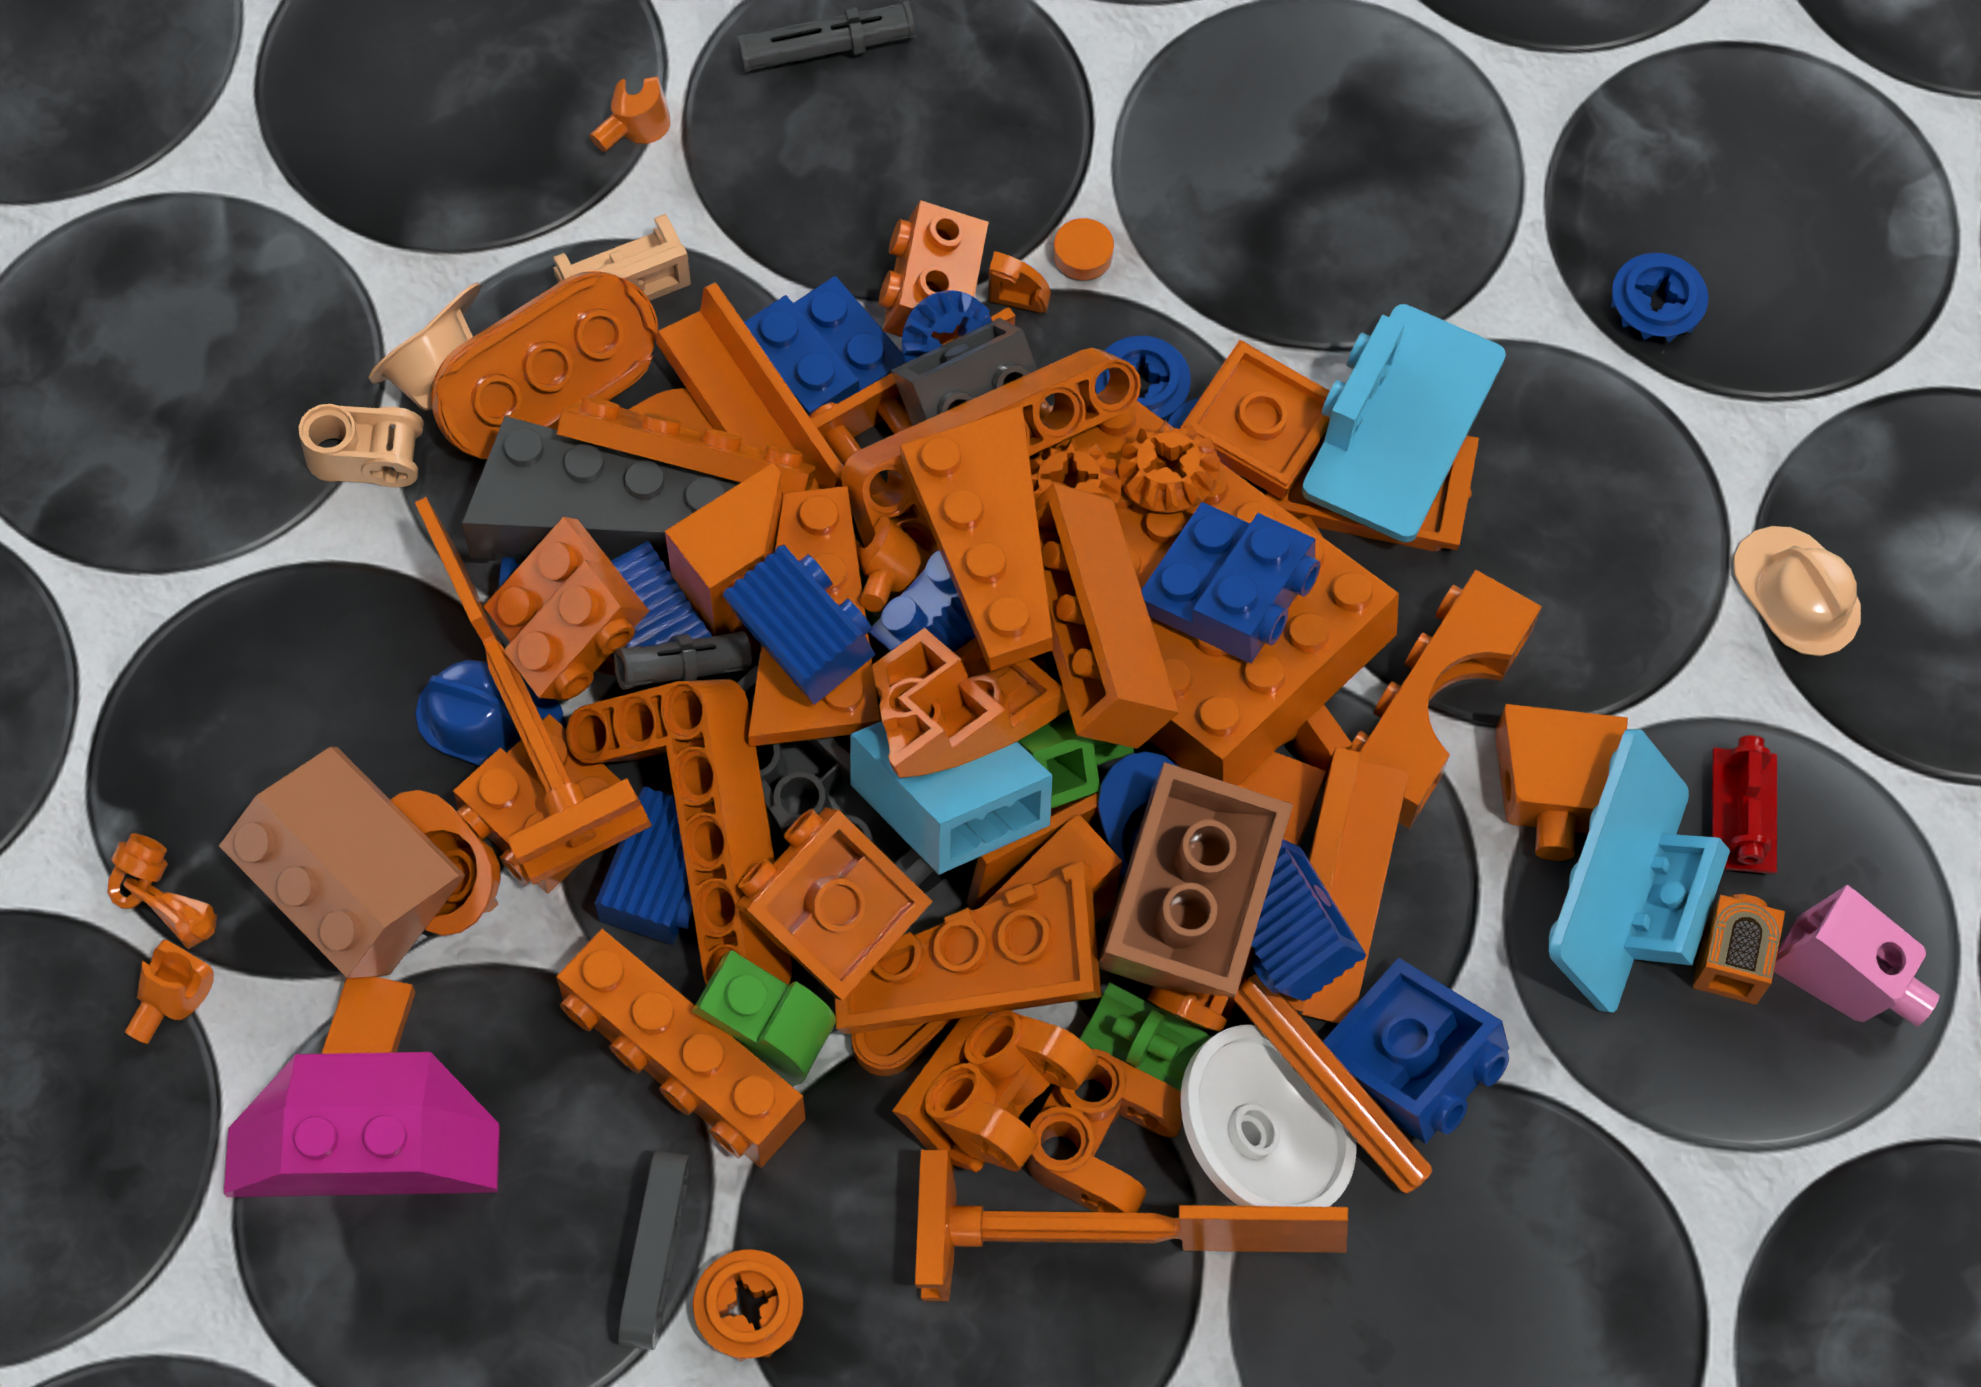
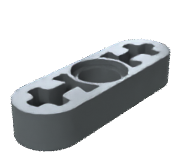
(654, 1250)

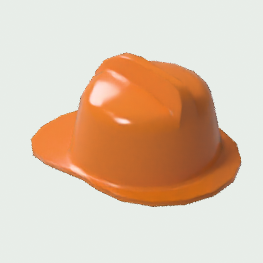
(466, 850)

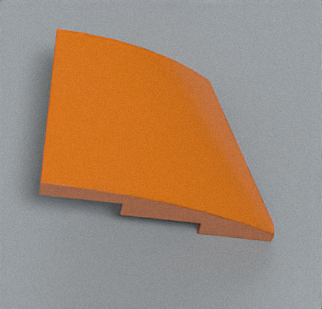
(952, 708)

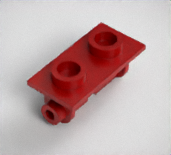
(1746, 805)

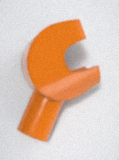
(638, 117)
(889, 564)
(169, 987)

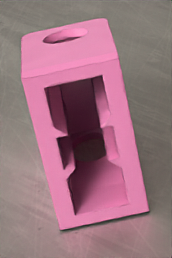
(1856, 960)

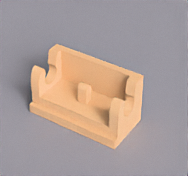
(652, 262)

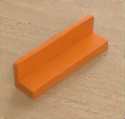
(741, 386)
(1352, 861)

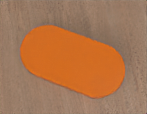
(566, 344)

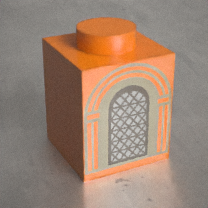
(1739, 948)

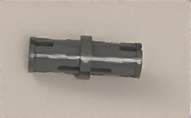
(682, 659)

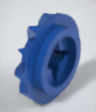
(1684, 296)
(941, 314)
(1163, 367)

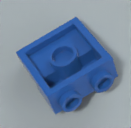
(824, 345)
(1232, 580)
(1420, 1049)

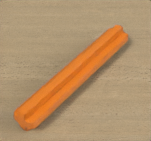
(1333, 1084)

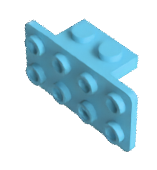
(1400, 420)
(1637, 881)

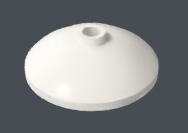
(1262, 1126)

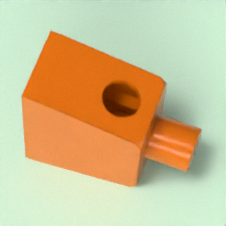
(1554, 771)

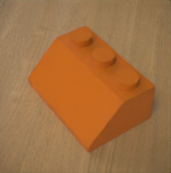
(724, 543)

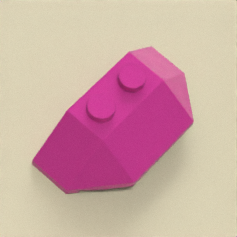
(362, 1131)

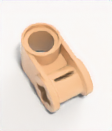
(367, 444)

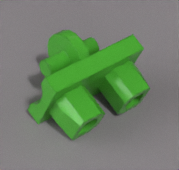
(1143, 1035)

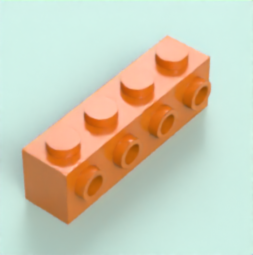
(1100, 621)
(691, 1058)

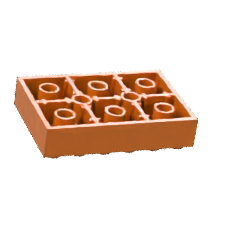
(1227, 707)

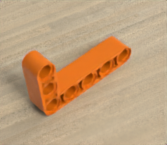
(1074, 411)
(715, 795)

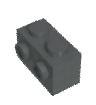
(963, 369)

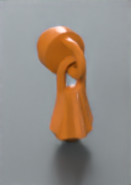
(144, 858)

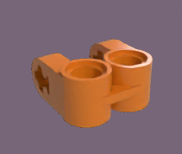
(1008, 1066)
(1086, 1123)

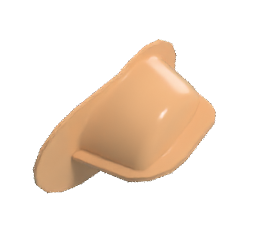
(417, 360)
(1799, 589)

